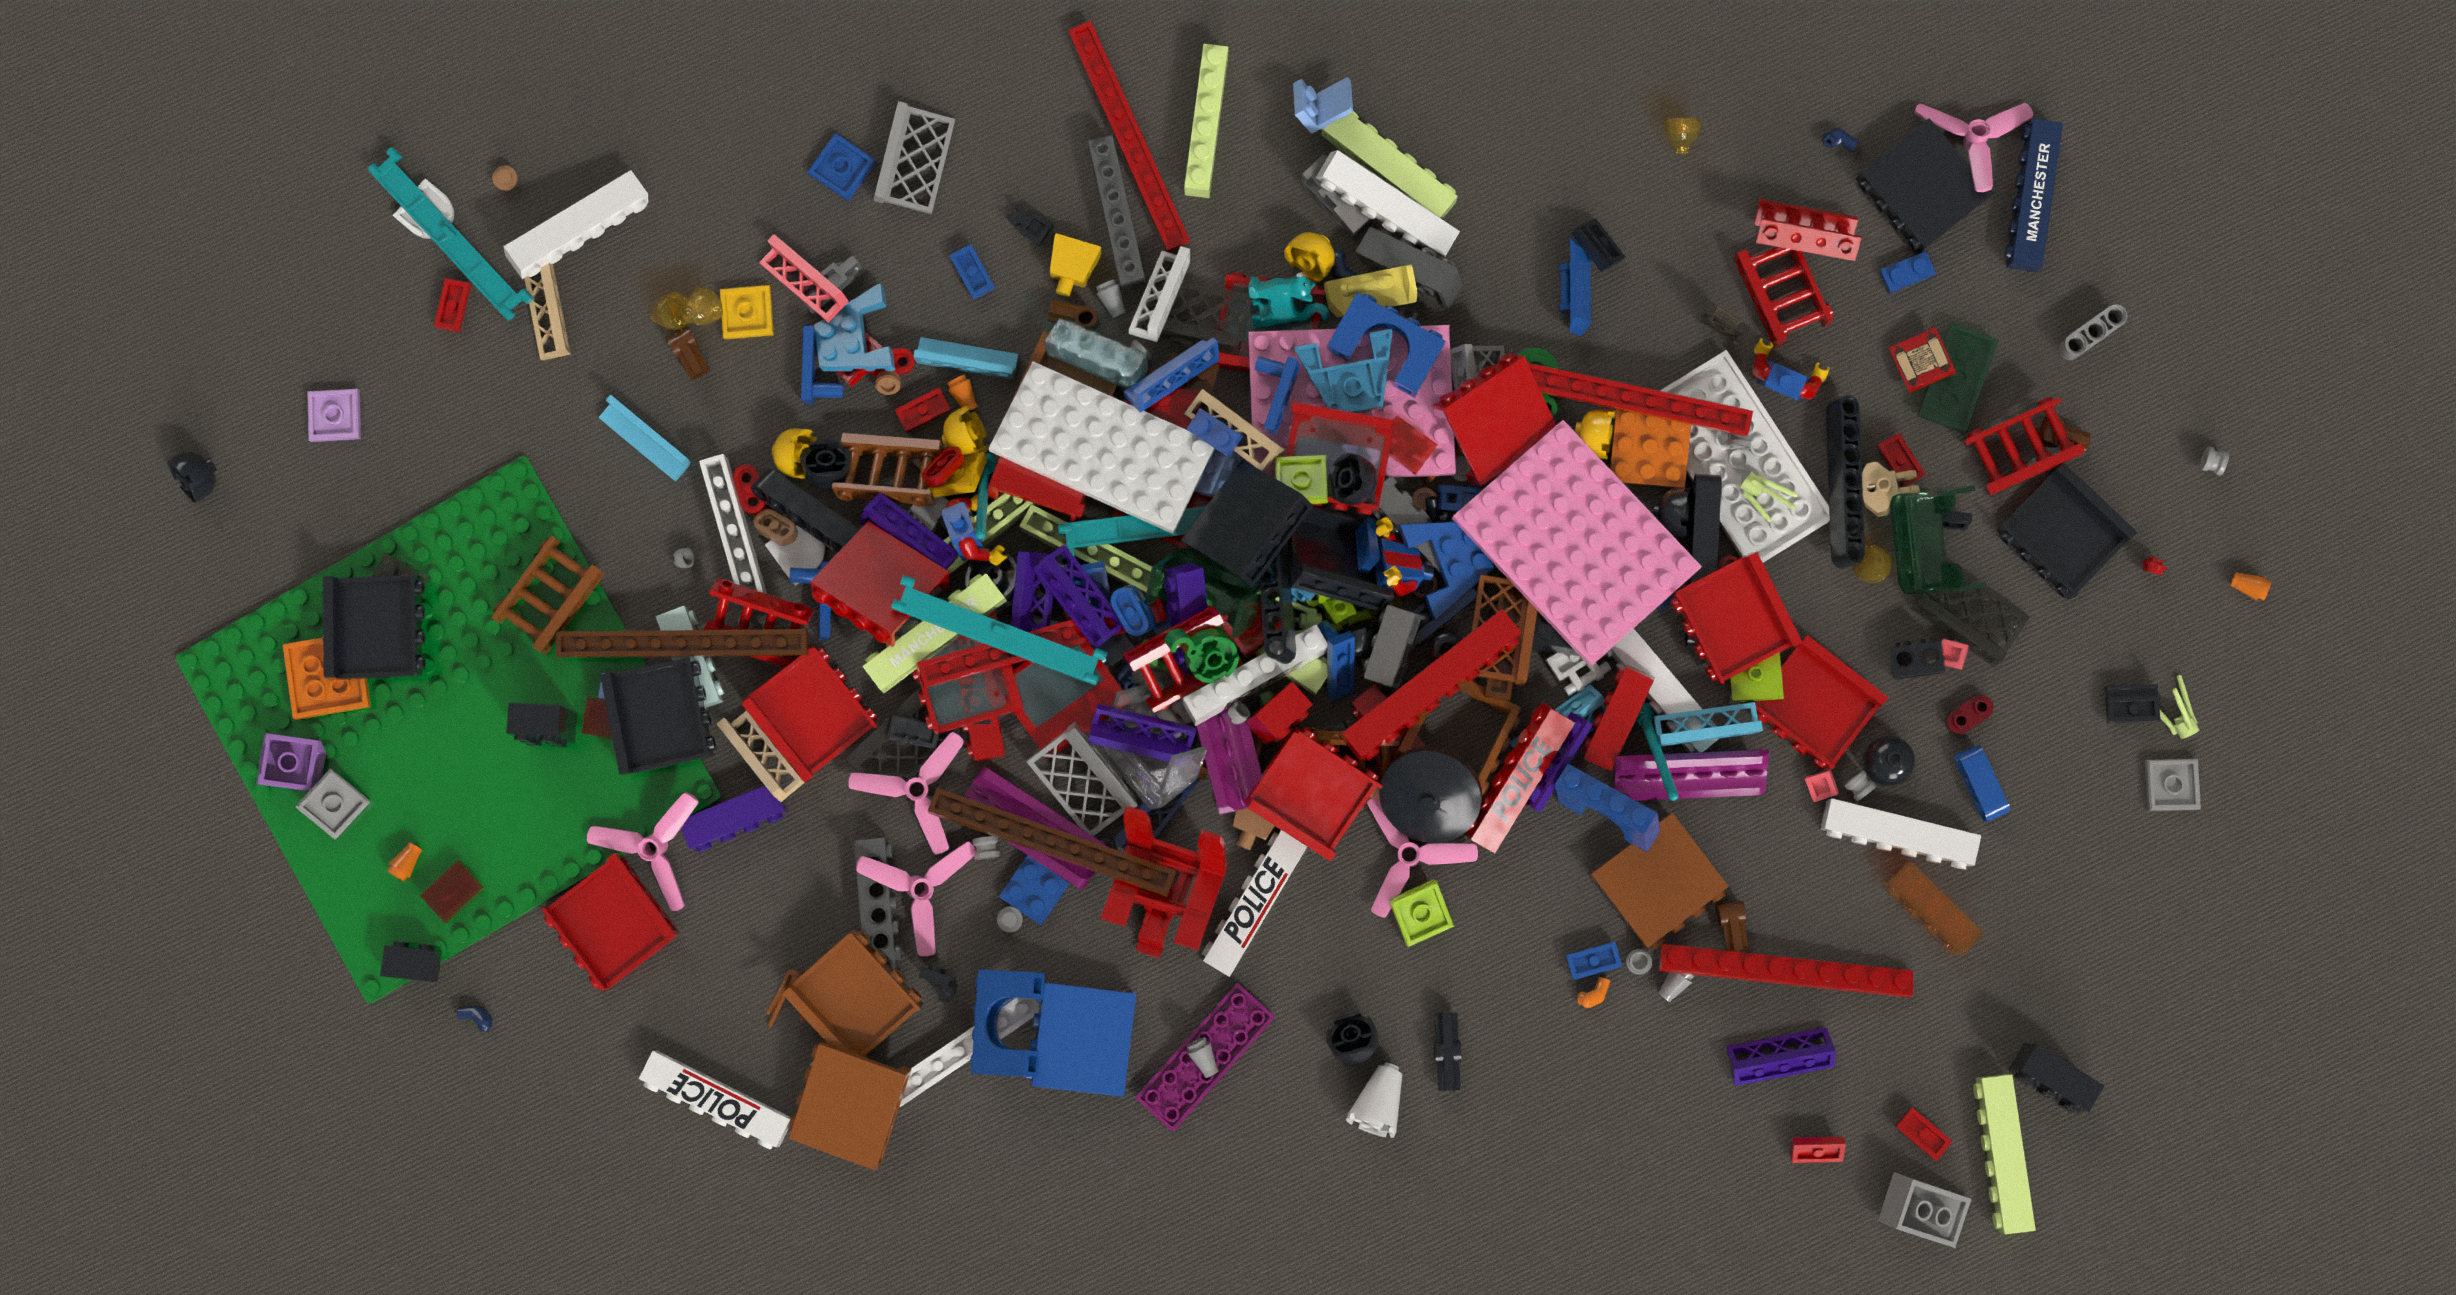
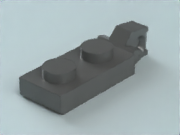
(838, 274)

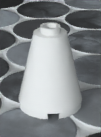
(1379, 1102)

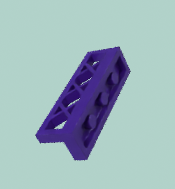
(908, 530)
(1025, 594)
(1075, 599)
(1139, 739)
(1562, 758)
(1783, 1061)

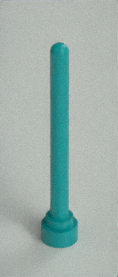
(983, 497)
(1645, 719)

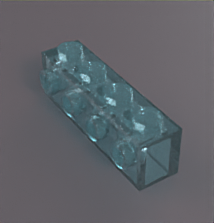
(1096, 354)

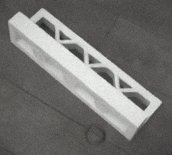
(1164, 297)

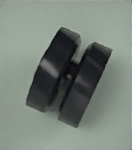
(1001, 575)

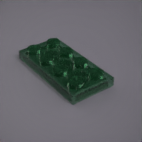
(1955, 397)

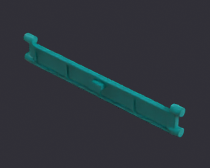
(447, 236)
(1120, 530)
(997, 634)

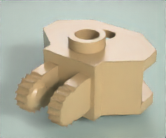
(1885, 482)

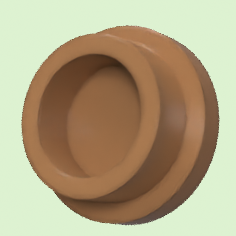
(505, 178)

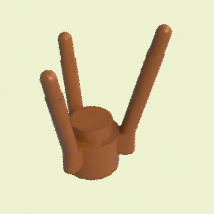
(779, 998)

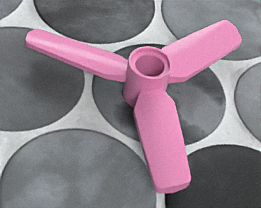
(1977, 134)
(929, 773)
(634, 842)
(1430, 854)
(921, 907)

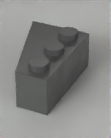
(1345, 215)
(1393, 645)

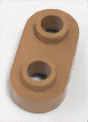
(780, 529)

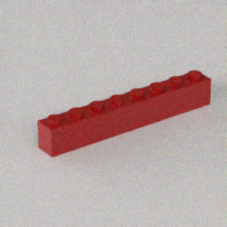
(1431, 685)

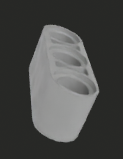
(2103, 327)

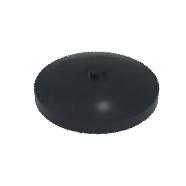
(1430, 794)

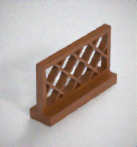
(1526, 625)

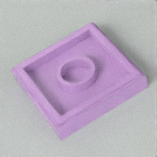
(334, 415)

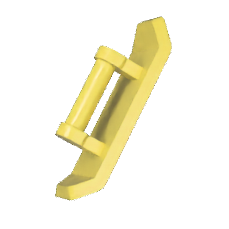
(1387, 286)

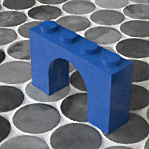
(1366, 316)
(1579, 790)
(993, 992)

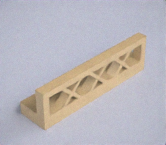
(553, 304)
(1243, 427)
(752, 759)

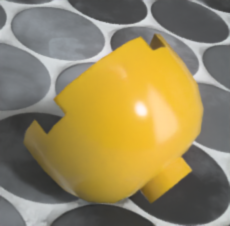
(1311, 254)
(964, 431)
(1597, 431)
(788, 450)

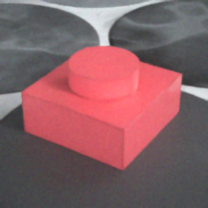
(1954, 653)
(1821, 785)

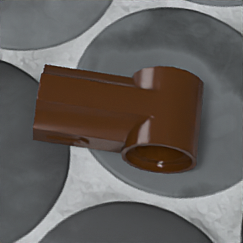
(1072, 313)
(686, 348)
(2050, 440)
(1732, 919)

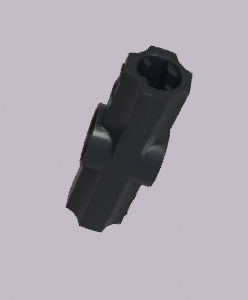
(1447, 1051)

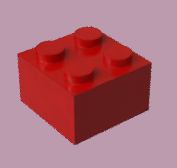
(1278, 713)

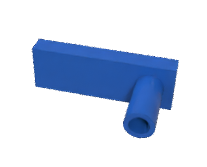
(1288, 375)
(810, 389)
(805, 575)
(1339, 661)

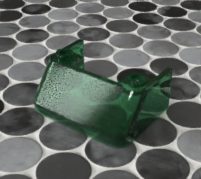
(1921, 543)
(1223, 588)

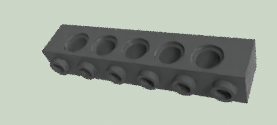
(1116, 212)
(887, 901)

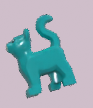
(1280, 303)

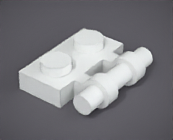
(1567, 665)

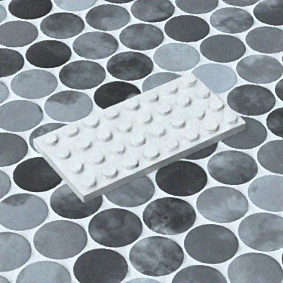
(1102, 447)
(1769, 455)

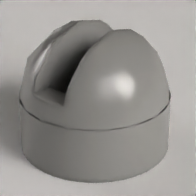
(688, 560)
(1238, 713)

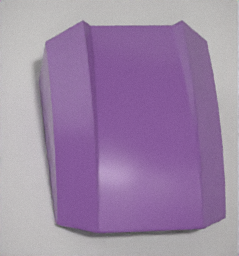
(290, 762)

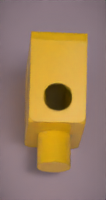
(1072, 263)

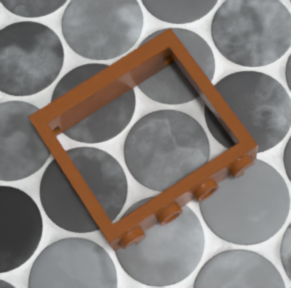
(1501, 742)

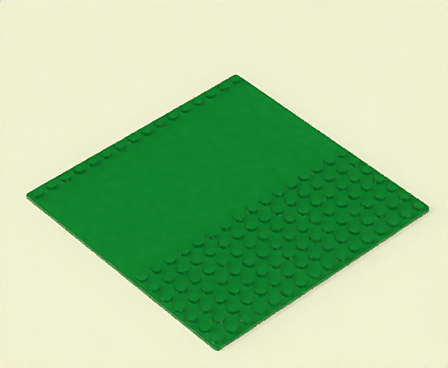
(437, 743)

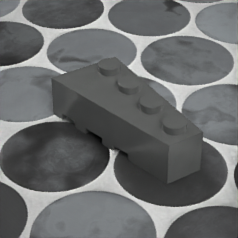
(1431, 274)

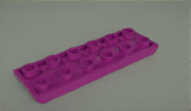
(1229, 759)
(1694, 775)
(1001, 794)
(1180, 1083)

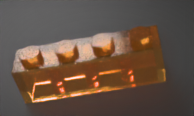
(1933, 908)

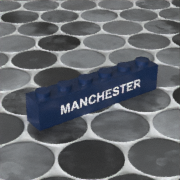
(2034, 195)

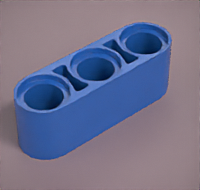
(1982, 783)

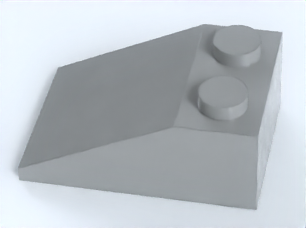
(1924, 1210)

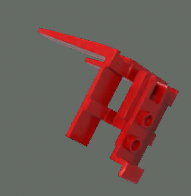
(1207, 866)

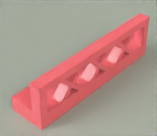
(806, 270)

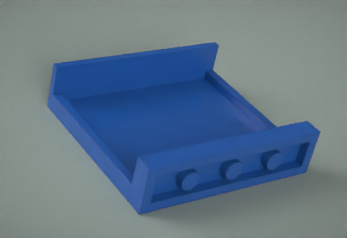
(1083, 1039)

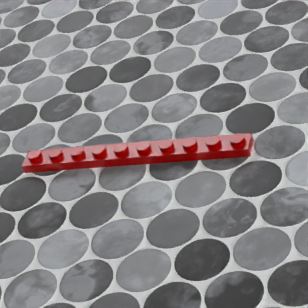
(1129, 136)
(1642, 400)
(986, 658)
(1786, 970)

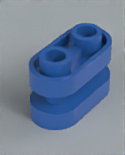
(1132, 612)

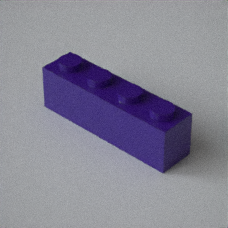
(1185, 598)
(731, 817)

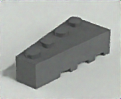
(1400, 510)

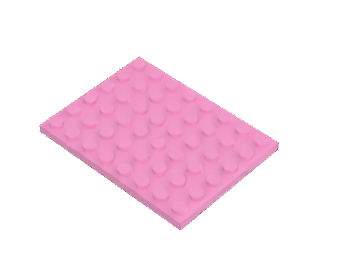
(1415, 411)
(1576, 543)

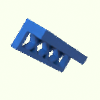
(1173, 374)

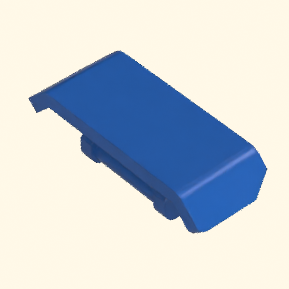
(1576, 288)

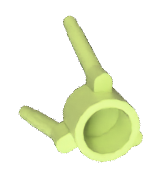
(1755, 484)
(1305, 620)
(2186, 723)

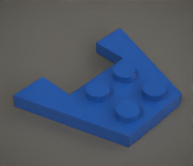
(1457, 557)

